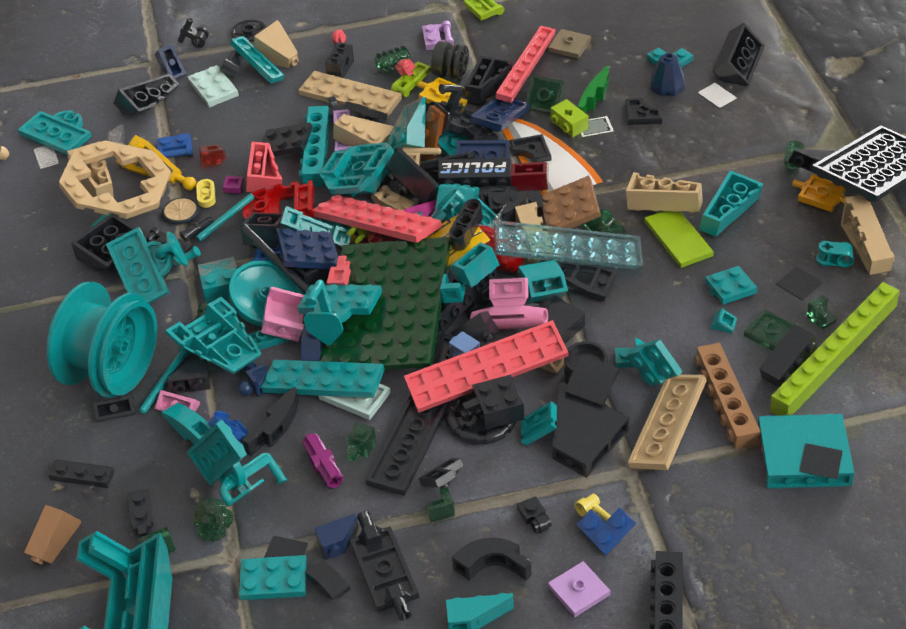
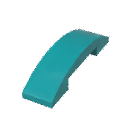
(296, 220)

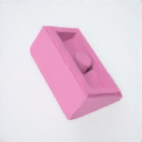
(168, 399)

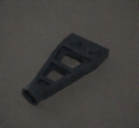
(600, 283)

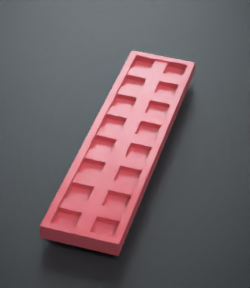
(377, 218)
(498, 359)

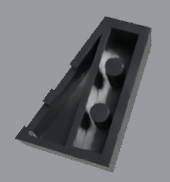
(486, 78)

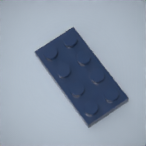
(499, 114)

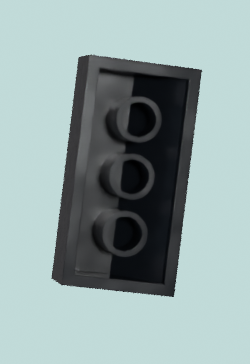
(738, 56)

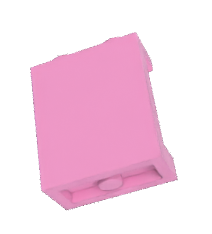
(281, 314)

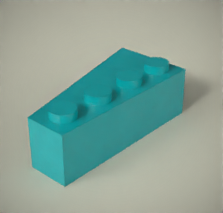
(730, 201)

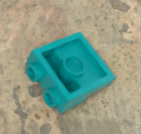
(654, 362)

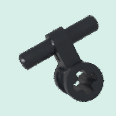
(194, 34)

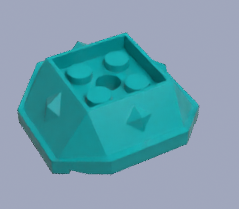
(357, 169)

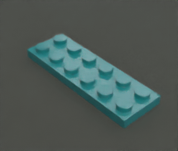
(323, 378)

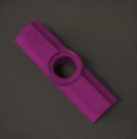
(322, 460)

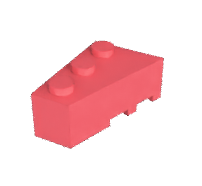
(262, 168)

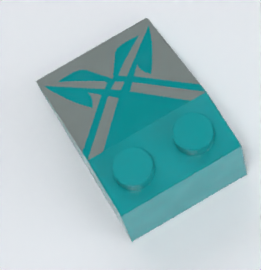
(410, 126)
(216, 278)

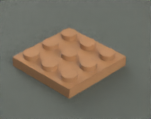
(571, 204)

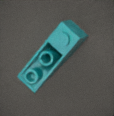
(477, 610)

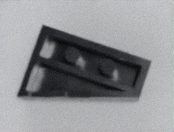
(788, 355)

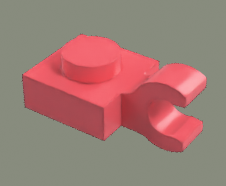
(405, 67)
(340, 274)

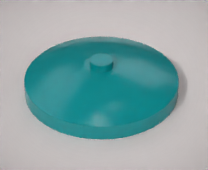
(251, 286)

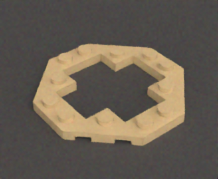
(105, 203)

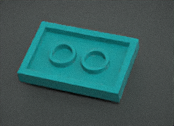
(273, 577)

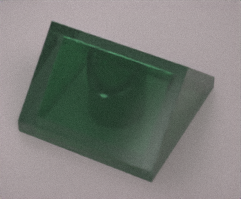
(544, 93)

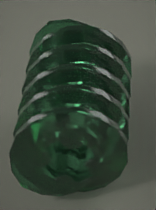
(391, 58)

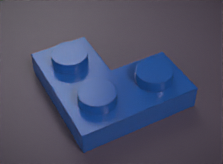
(609, 533)

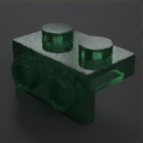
(605, 223)

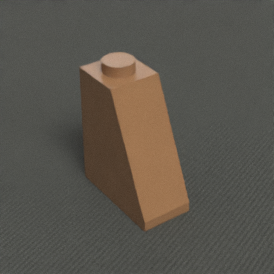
(51, 534)

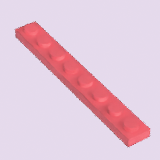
(525, 64)

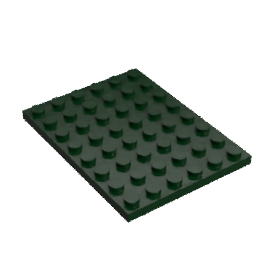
(407, 314)

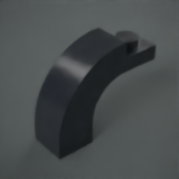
(490, 552)

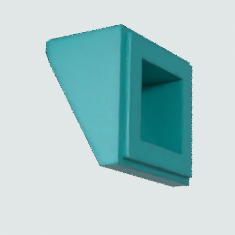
(723, 321)

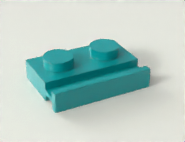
(539, 423)

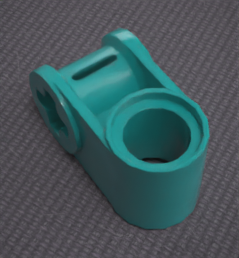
(836, 254)

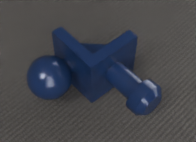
(255, 376)

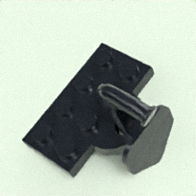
(457, 118)

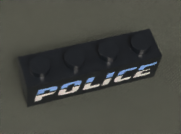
(475, 172)

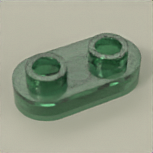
(789, 149)

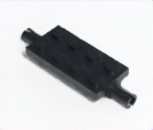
(384, 567)

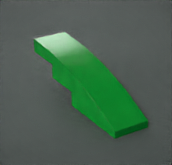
(595, 91)

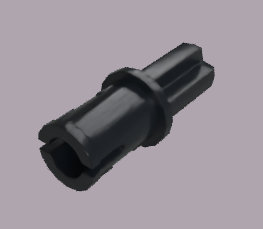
(196, 228)

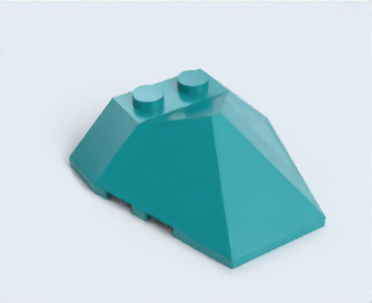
(217, 337)

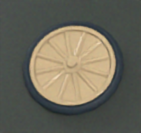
(180, 210)

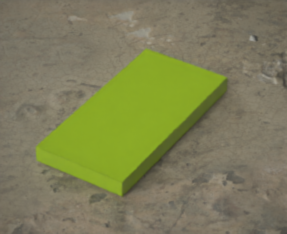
(679, 237)

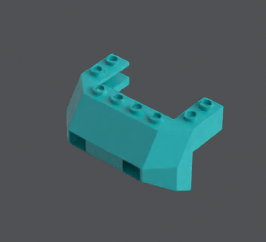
(138, 580)

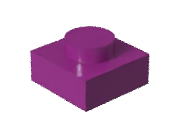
(233, 184)

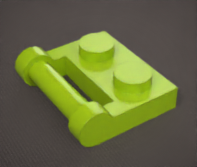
(481, 8)

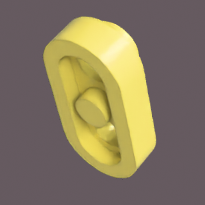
(206, 193)

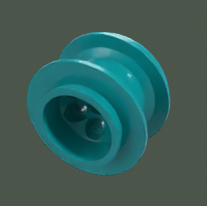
(101, 339)

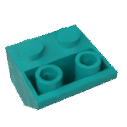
(474, 265)
(544, 280)

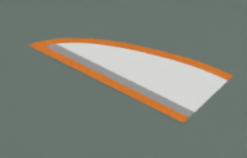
(565, 163)

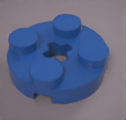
(236, 426)

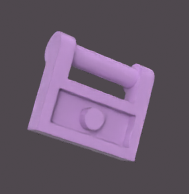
(432, 35)

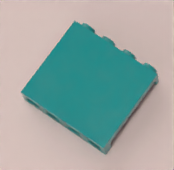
(784, 445)

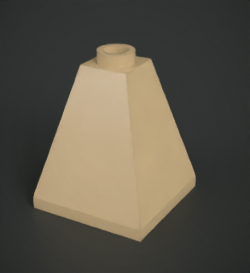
(276, 46)

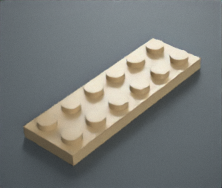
(322, 86)
(667, 422)

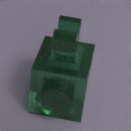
(361, 441)

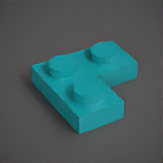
(683, 56)

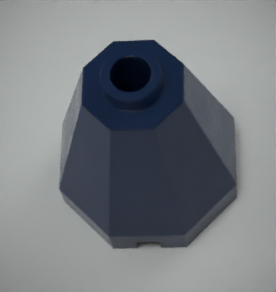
(668, 76)

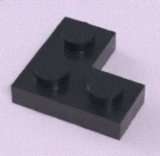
(442, 475)

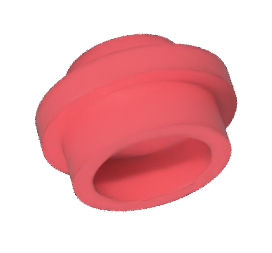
(338, 36)

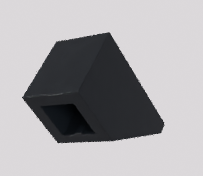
(190, 377)

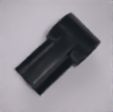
(232, 64)

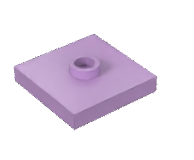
(579, 589)

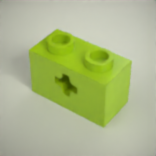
(569, 118)

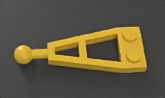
(189, 183)

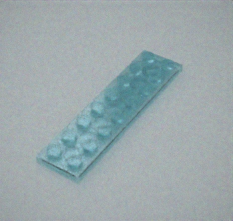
(567, 245)

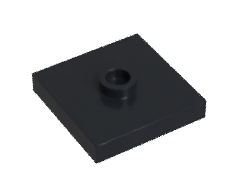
(365, 111)

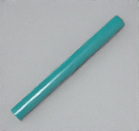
(226, 216)

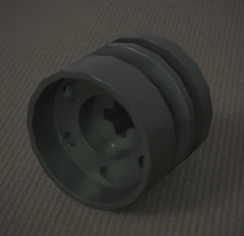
(449, 60)

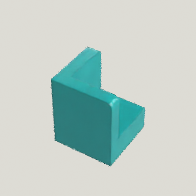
(451, 291)

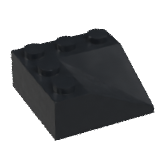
(91, 246)

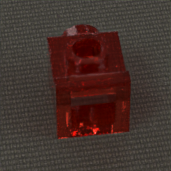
(211, 155)

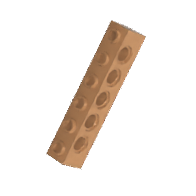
(727, 396)

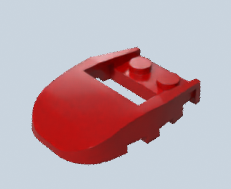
(269, 200)

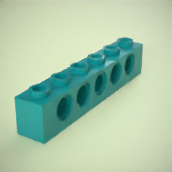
(317, 147)

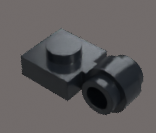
(534, 513)

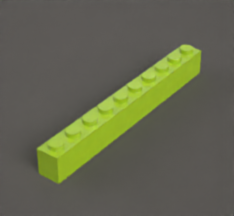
(834, 351)

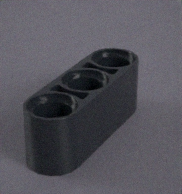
(466, 224)

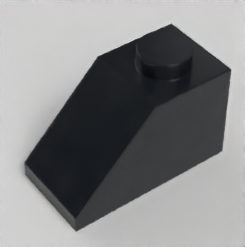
(479, 327)

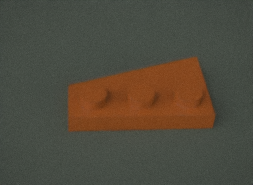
(433, 129)

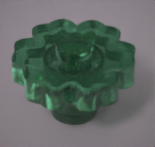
(212, 519)

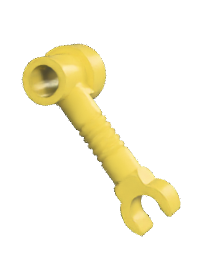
(592, 502)

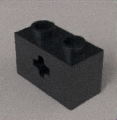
(340, 60)

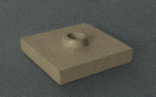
(569, 43)

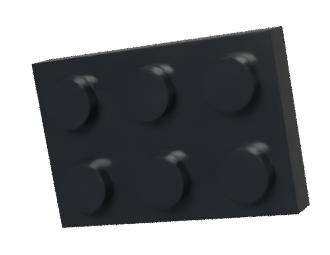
(288, 138)

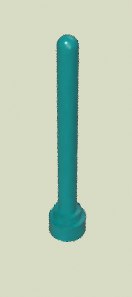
(164, 379)

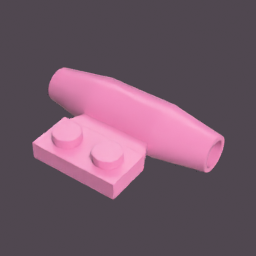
(509, 309)

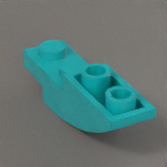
(186, 422)

